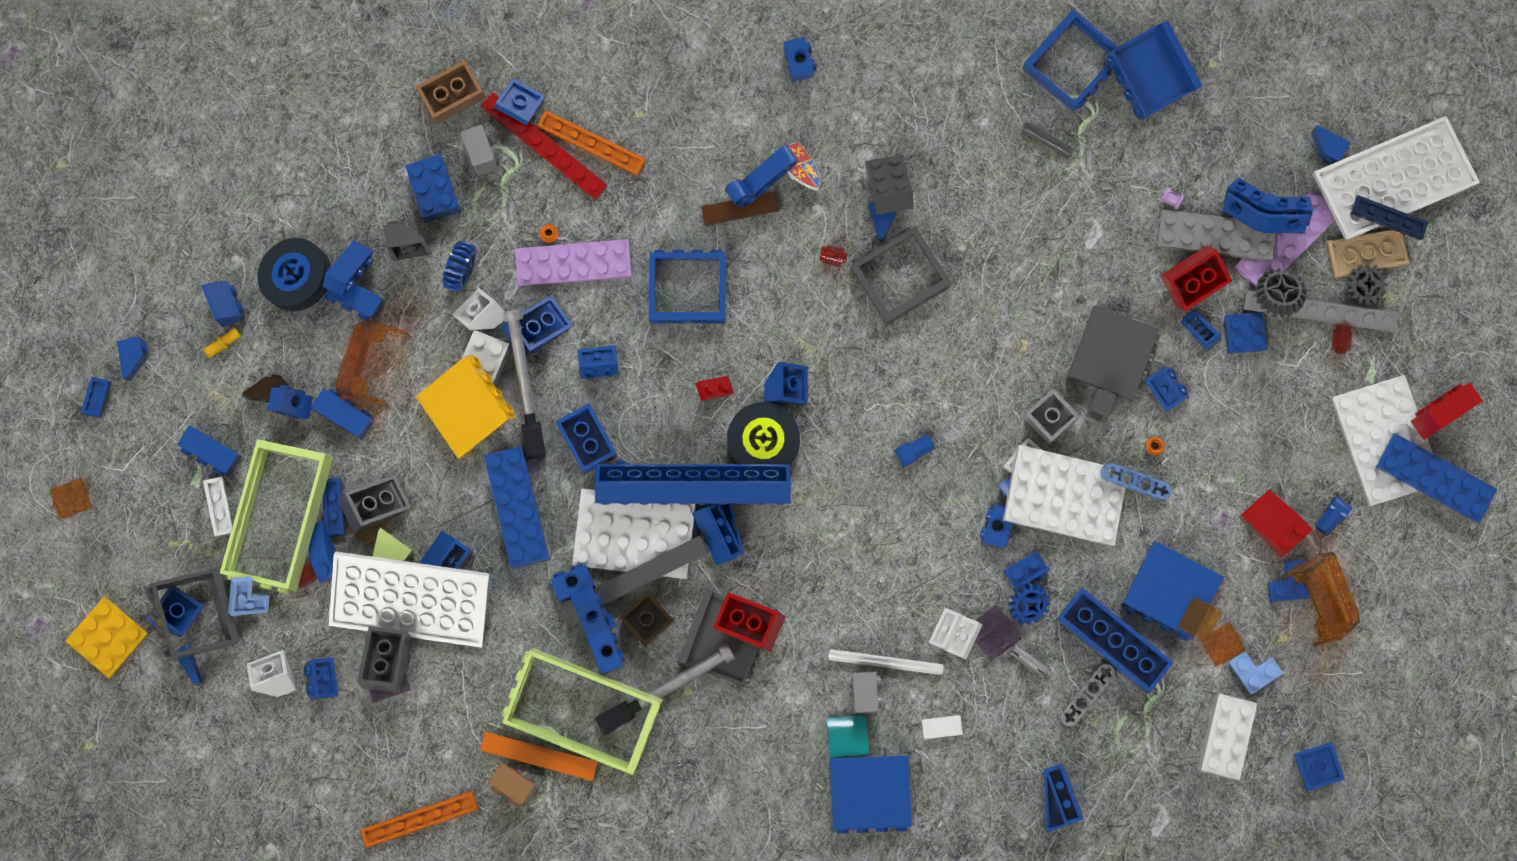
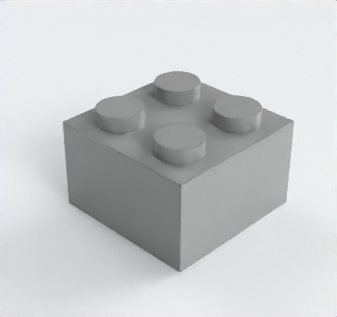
(478, 146)
(1051, 416)
(866, 693)

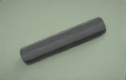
(1047, 140)

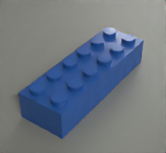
(517, 507)
(1114, 641)

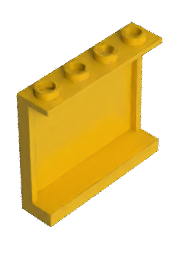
(465, 406)

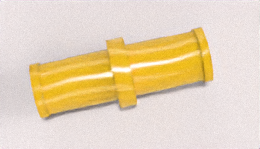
(222, 342)

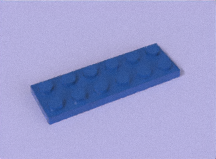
(1436, 478)

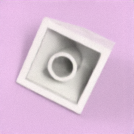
(479, 312)
(271, 675)

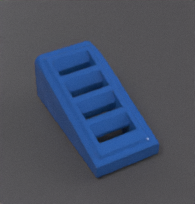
(1196, 334)
(191, 667)

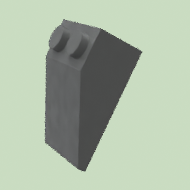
(374, 504)

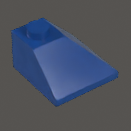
(787, 385)
(178, 611)

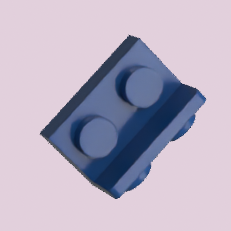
(598, 362)
(1167, 388)
(1027, 570)
(321, 678)

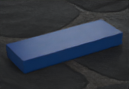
(333, 513)

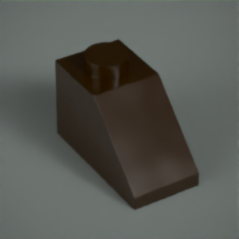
(261, 390)

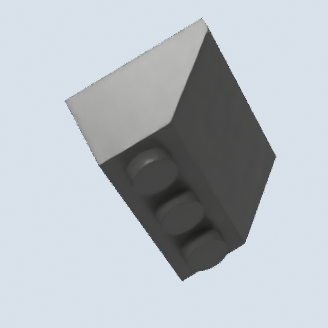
(404, 242)

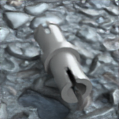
(1029, 660)

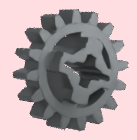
(1366, 292)

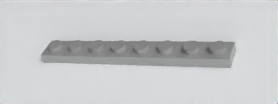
(1335, 313)

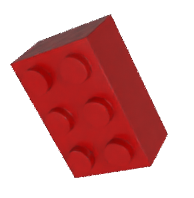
(1196, 278)
(1445, 409)
(749, 622)

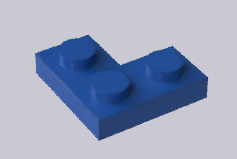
(1288, 589)

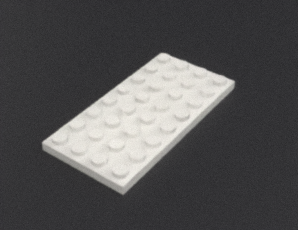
(1397, 173)
(409, 596)

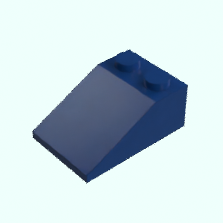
(541, 325)

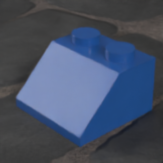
(223, 302)

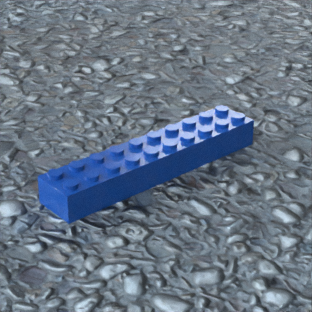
(692, 483)

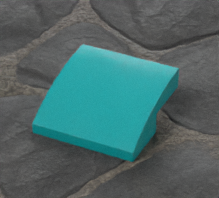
(847, 736)

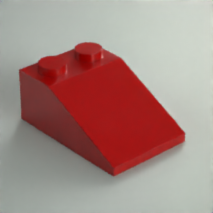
(1276, 523)

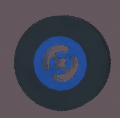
(280, 285)

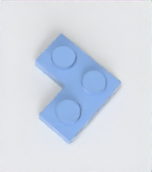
(242, 599)
(1254, 677)

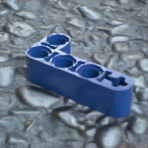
(762, 178)

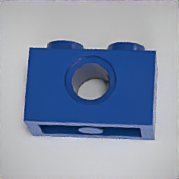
(799, 70)
(289, 402)
(990, 536)
(560, 581)

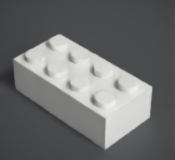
(490, 352)
(1227, 737)

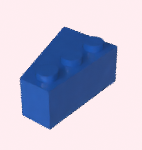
(719, 531)
(1060, 799)

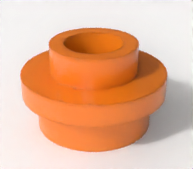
(549, 239)
(1161, 446)

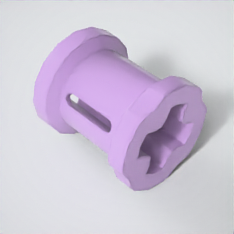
(1172, 198)

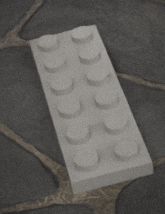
(1227, 235)

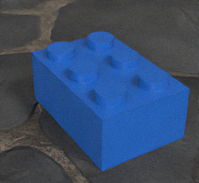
(433, 188)
(586, 438)

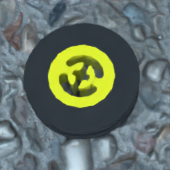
(767, 417)

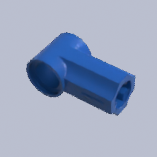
(912, 451)
(1336, 512)

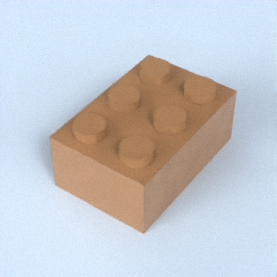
(450, 92)
(513, 784)

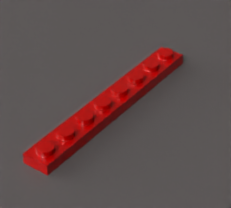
(548, 150)

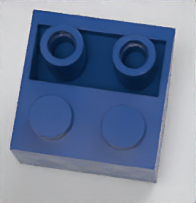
(447, 553)

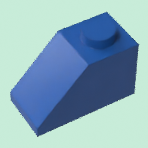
(1329, 145)
(881, 222)
(132, 356)

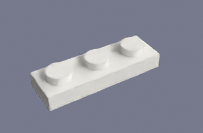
(218, 506)

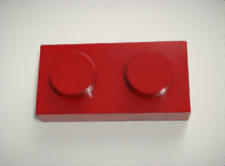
(714, 388)

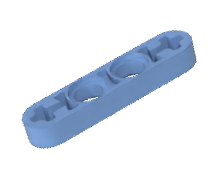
(1135, 484)

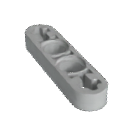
(1085, 693)

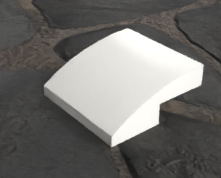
(955, 633)

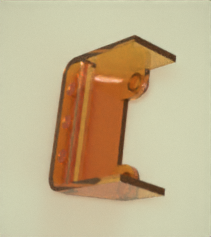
(348, 380)
(1330, 597)

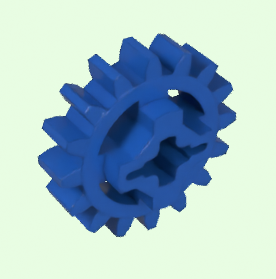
(1035, 596)

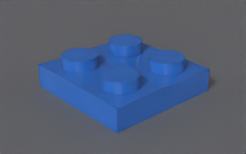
(519, 101)
(1245, 333)
(1319, 766)

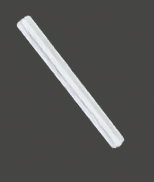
(887, 662)

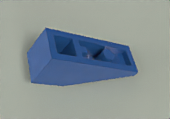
(322, 552)

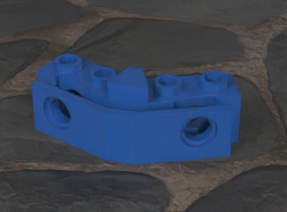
(1265, 211)
(598, 628)

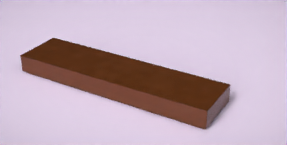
(729, 211)

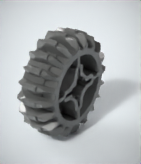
(1286, 287)

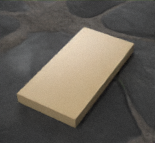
(1379, 248)

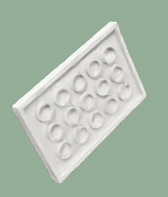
(1368, 421)
(1063, 496)
(630, 534)

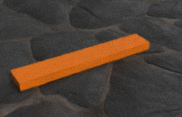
(591, 143)
(539, 756)
(419, 819)

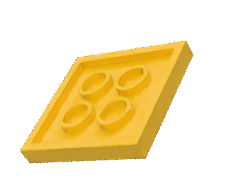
(107, 637)

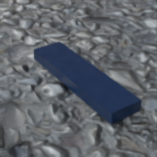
(1389, 217)

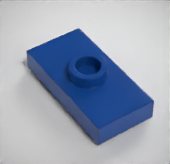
(95, 397)

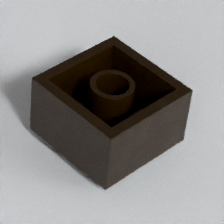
(646, 619)

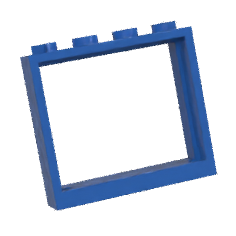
(1094, 34)
(687, 317)

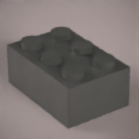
(889, 184)
(384, 659)

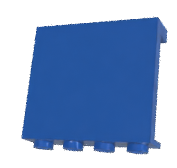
(1153, 70)
(1167, 587)
(870, 793)

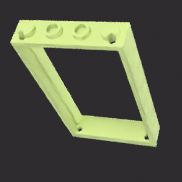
(246, 506)
(515, 694)

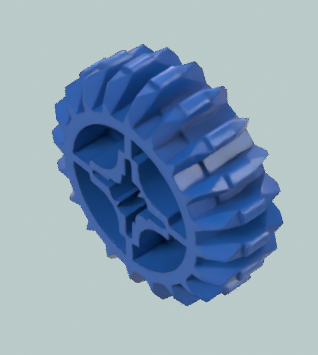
(459, 266)

